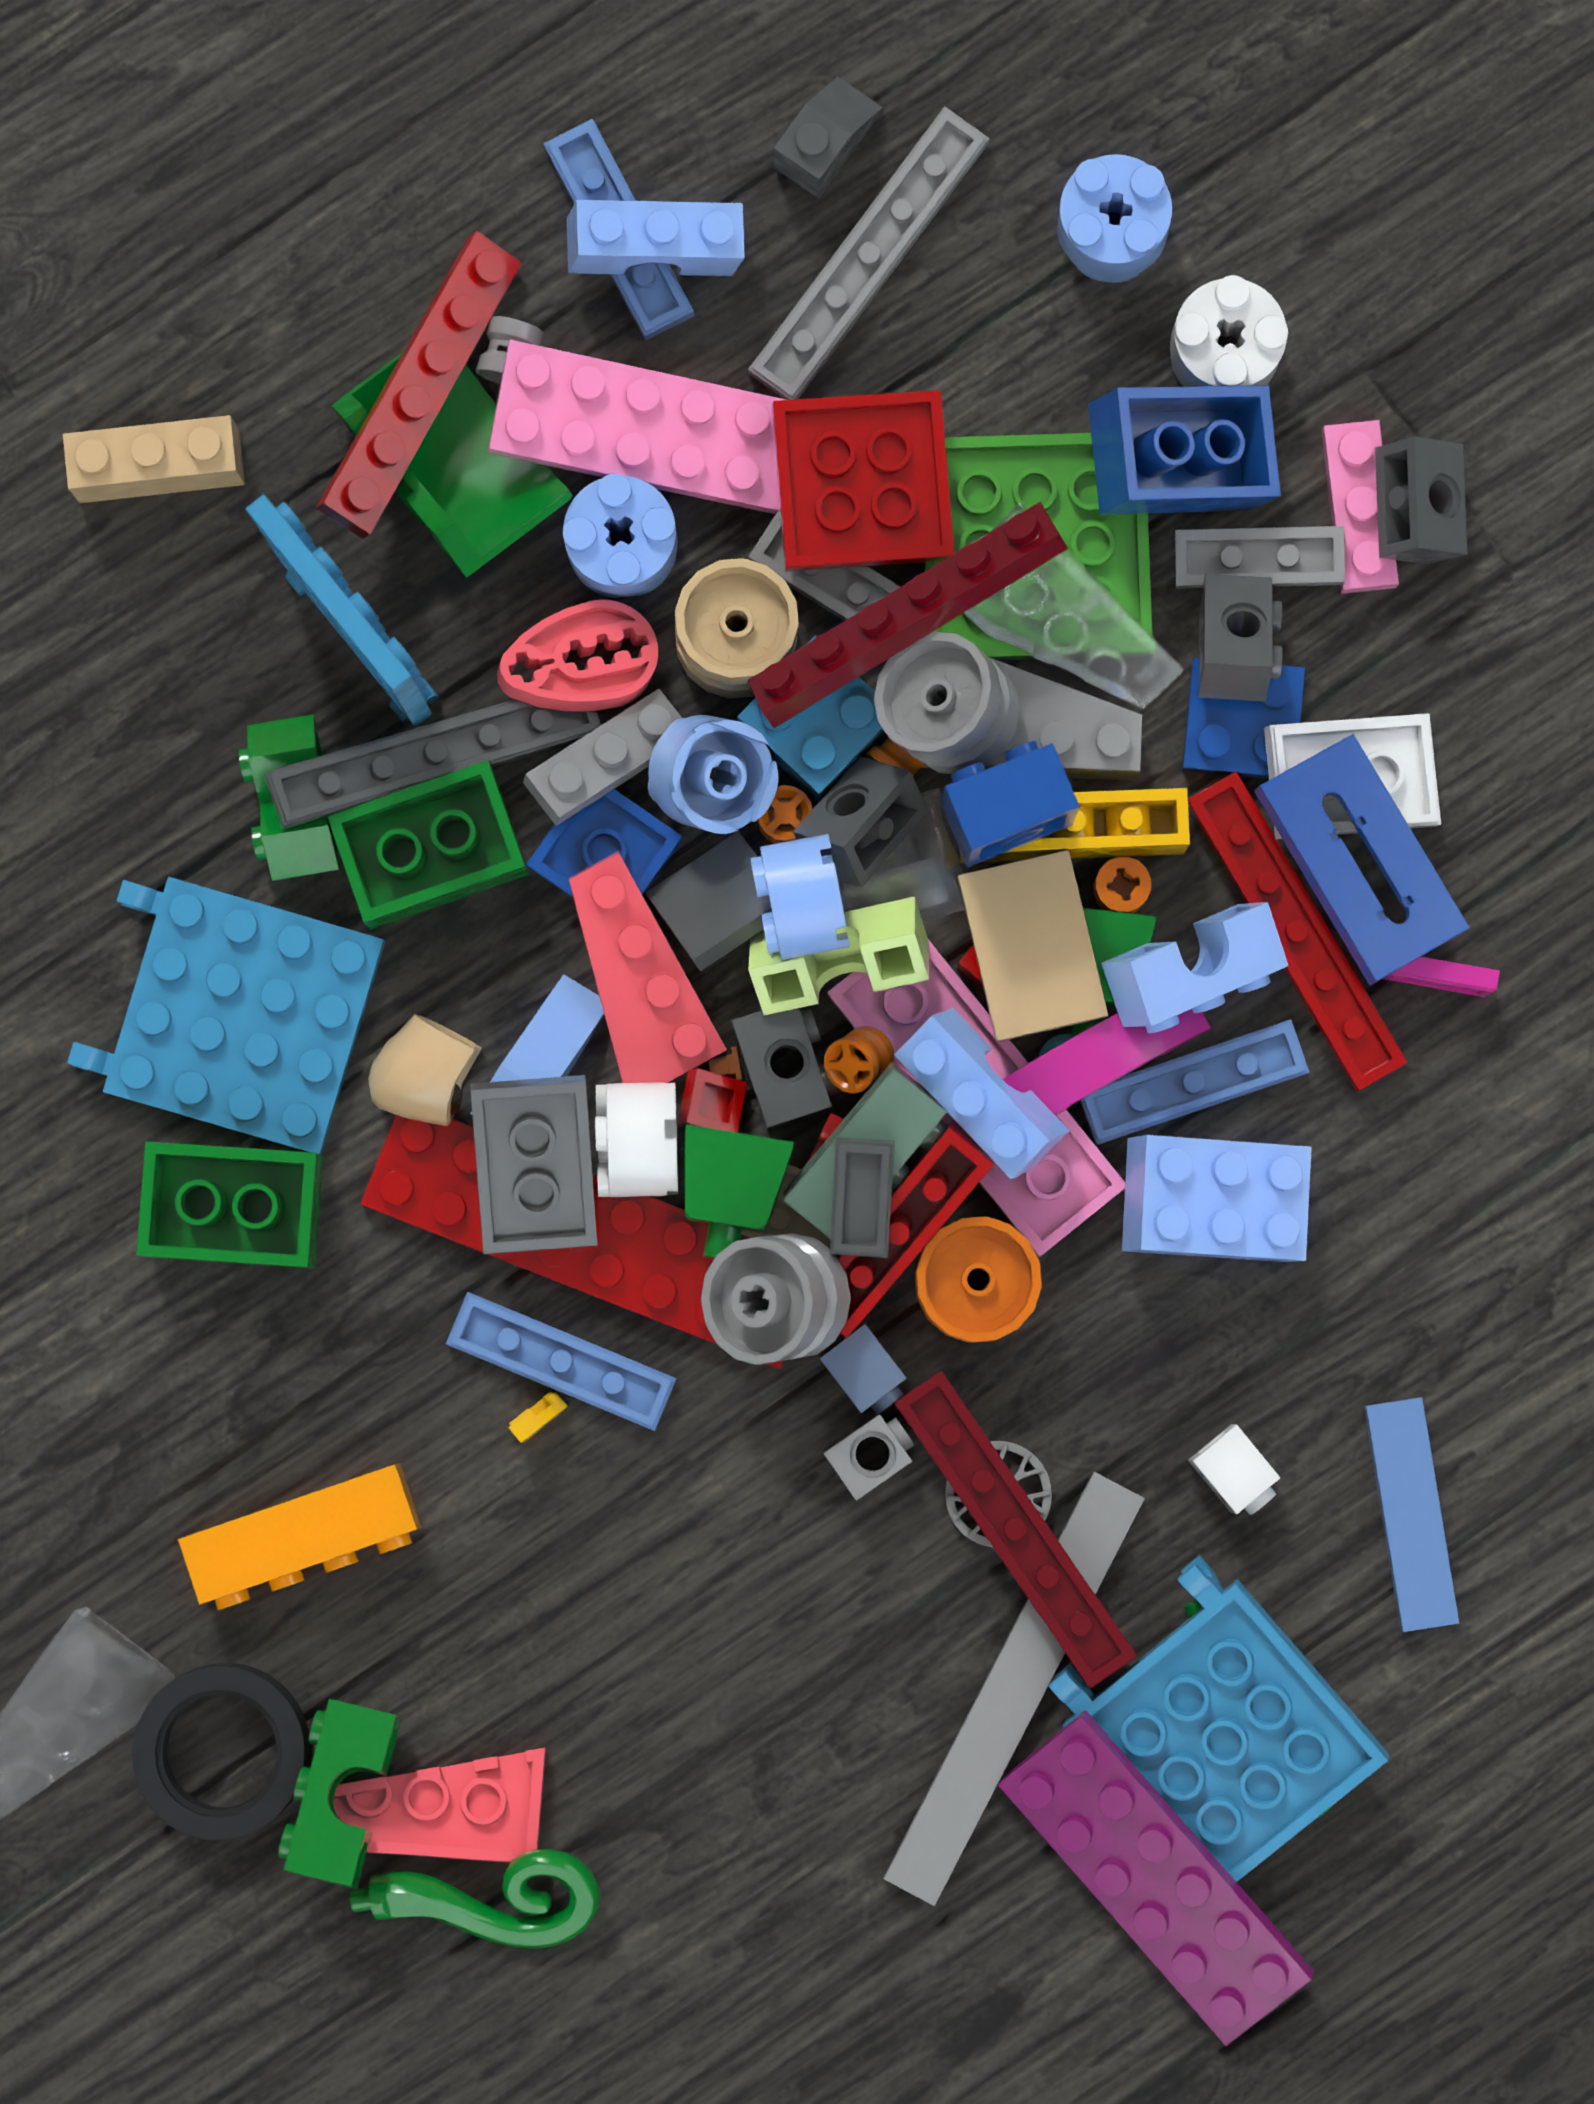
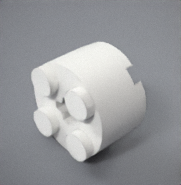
(1233, 309)
(636, 1139)

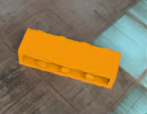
(300, 1534)

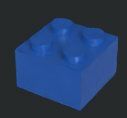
(1009, 802)

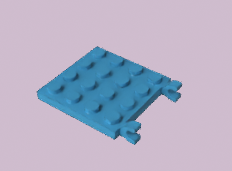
(318, 576)
(239, 1014)
(1231, 1725)

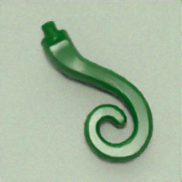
(421, 1895)

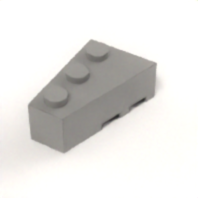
(1087, 732)

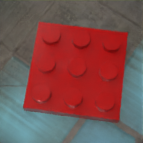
(862, 480)

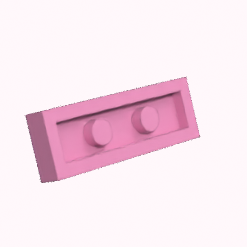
(1353, 503)

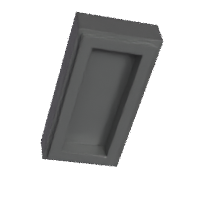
(862, 1197)

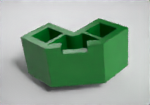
(301, 848)

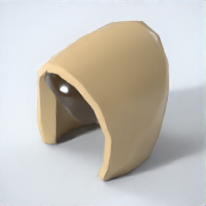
(422, 1072)

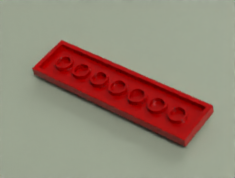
(644, 1250)

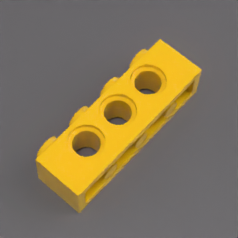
(1117, 826)

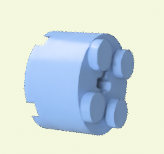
(1122, 187)
(618, 505)
(682, 770)
(802, 897)

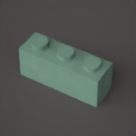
(890, 1110)

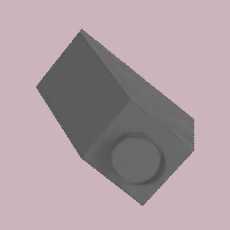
(825, 135)

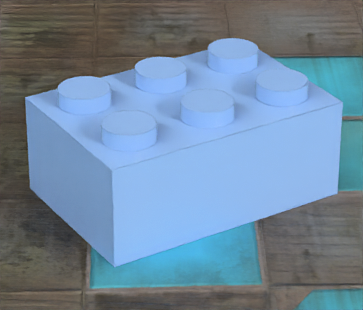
(1216, 1198)

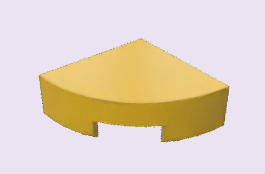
(537, 1416)

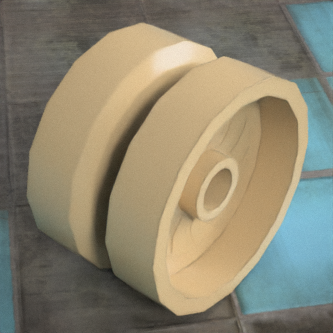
(726, 596)

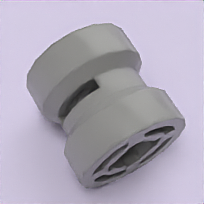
(499, 333)

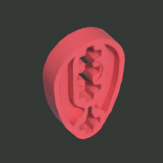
(580, 628)

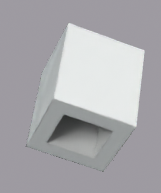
(1236, 1471)

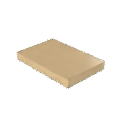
(1032, 946)

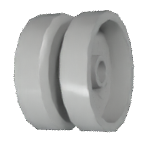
(947, 703)
(775, 1298)

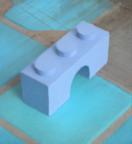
(622, 234)
(1235, 953)
(953, 1068)

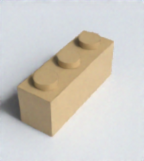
(153, 459)

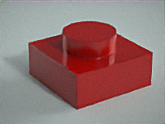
(712, 1101)

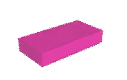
(1448, 976)

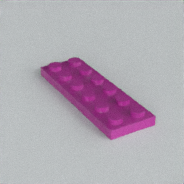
(1156, 1878)

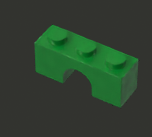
(346, 1742)

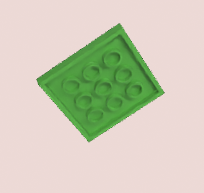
(999, 472)

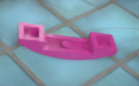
(1099, 1059)

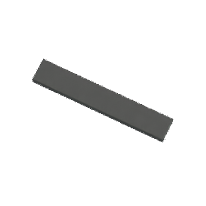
(419, 755)

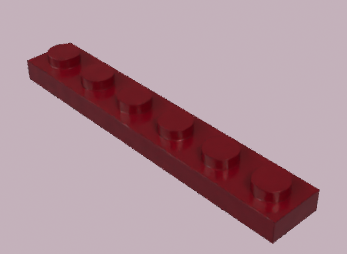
(907, 614)
(1015, 1529)

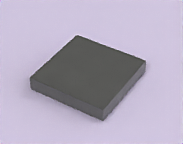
(712, 902)

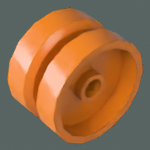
(985, 1246)

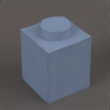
(865, 1371)

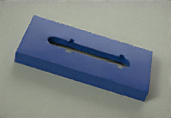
(1297, 813)

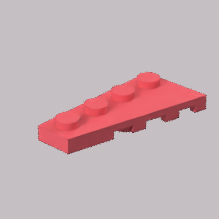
(644, 993)
(452, 1811)

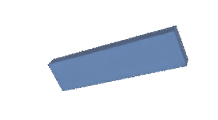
(592, 174)
(1195, 1082)
(561, 1361)
(1411, 1514)

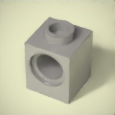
(843, 1455)

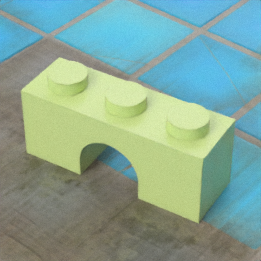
(883, 942)

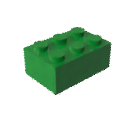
(428, 845)
(230, 1205)

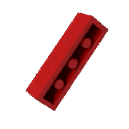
(918, 1210)

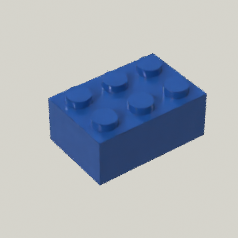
(1184, 449)

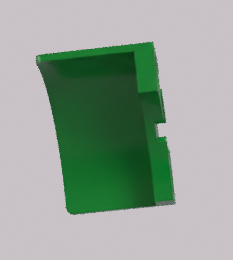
(459, 491)

